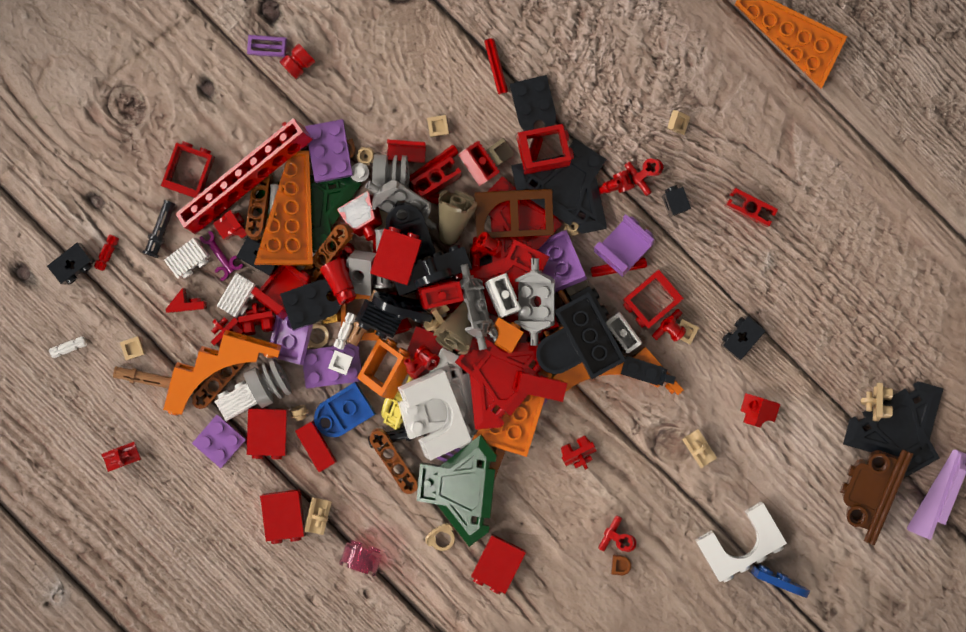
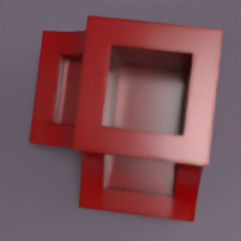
(231, 225)
(759, 410)

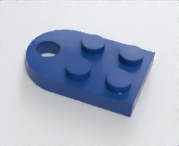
(344, 411)
(779, 580)

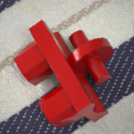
(255, 317)
(233, 325)
(121, 456)
(580, 456)

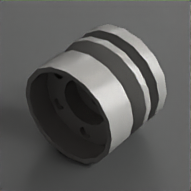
(385, 172)
(268, 382)

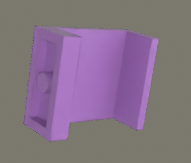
(625, 245)

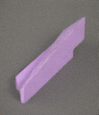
(940, 497)

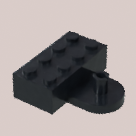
(435, 269)
(581, 340)

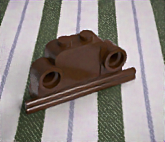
(873, 489)

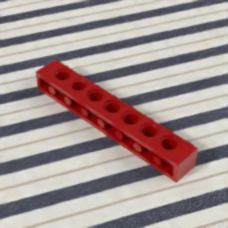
(244, 176)

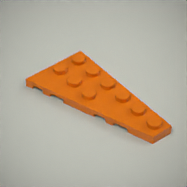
(800, 38)
(289, 225)
(519, 427)

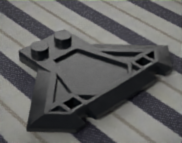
(573, 188)
(906, 429)

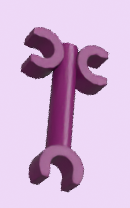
(228, 266)

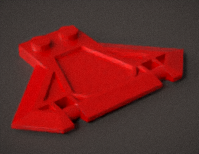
(530, 218)
(515, 265)
(492, 379)

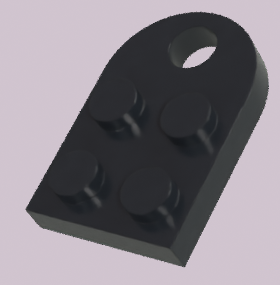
(533, 102)
(414, 224)
(309, 304)
(401, 307)

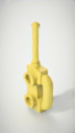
(393, 418)

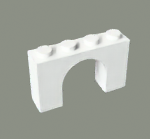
(454, 431)
(767, 540)

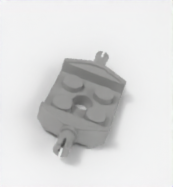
(389, 194)
(477, 307)
(530, 316)

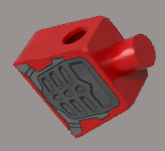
(361, 216)

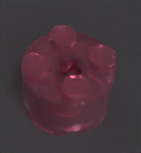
(361, 558)

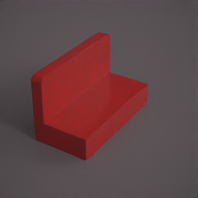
(412, 149)

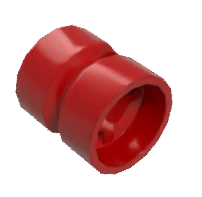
(297, 61)

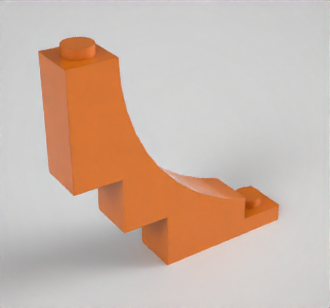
(234, 349)
(579, 374)

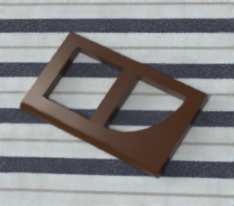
(488, 200)

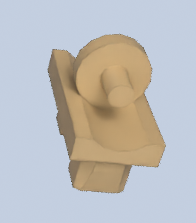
(437, 319)
(879, 394)
(699, 448)
(317, 516)

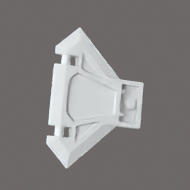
(432, 413)

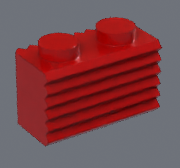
(478, 163)

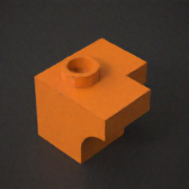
(507, 334)

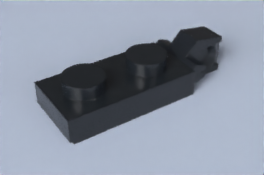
(646, 371)

